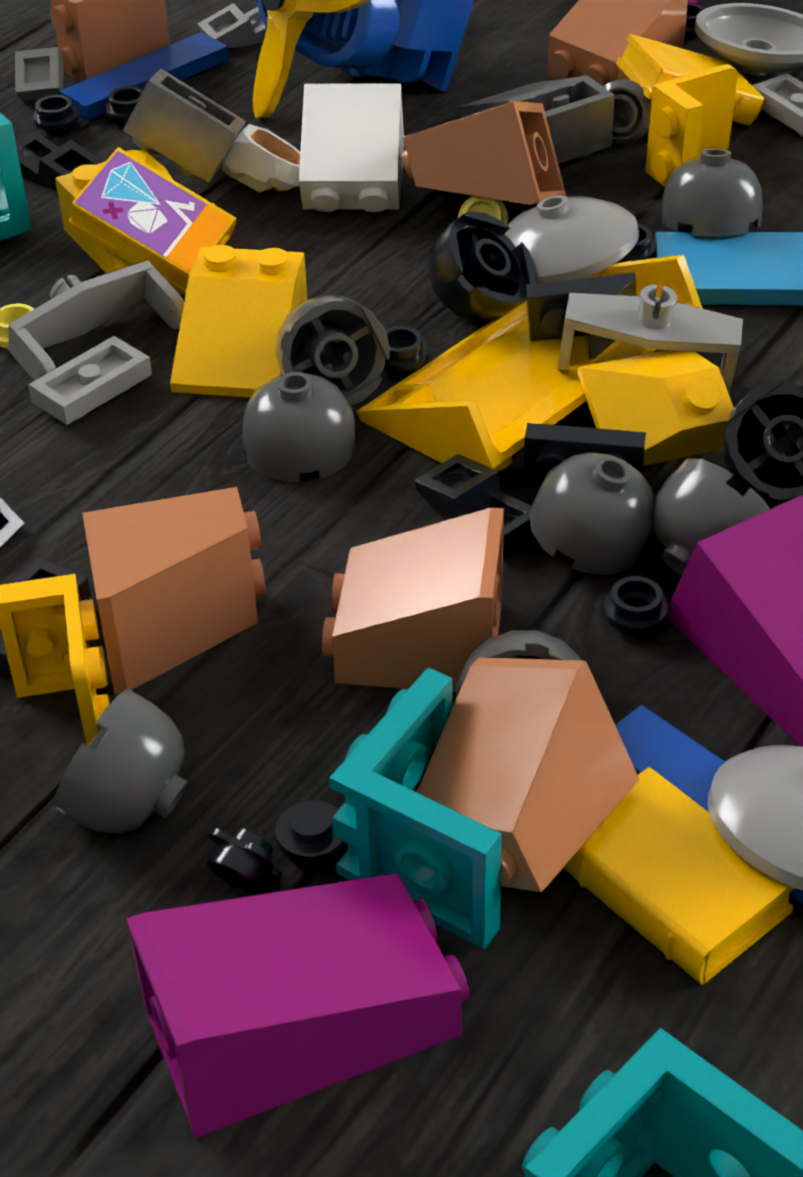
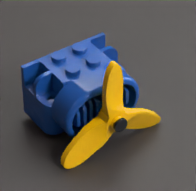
(362, 38)

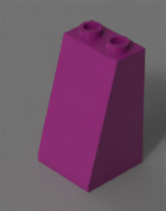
(746, 609)
(291, 992)

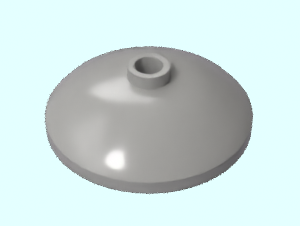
(753, 36)
(574, 236)
(760, 809)

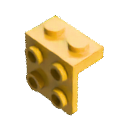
(689, 117)
(48, 644)

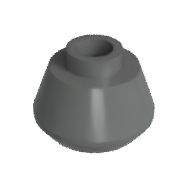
(632, 102)

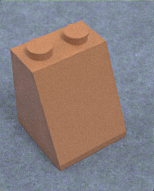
(597, 31)
(107, 33)
(488, 154)
(172, 579)
(417, 602)
(531, 760)

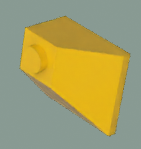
(663, 393)

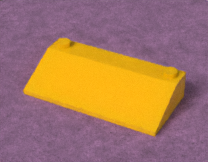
(499, 380)

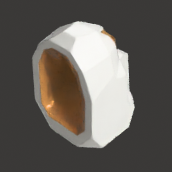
(263, 160)

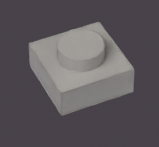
(38, 73)

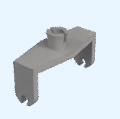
(84, 308)
(653, 325)

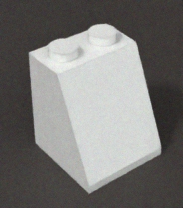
(351, 147)

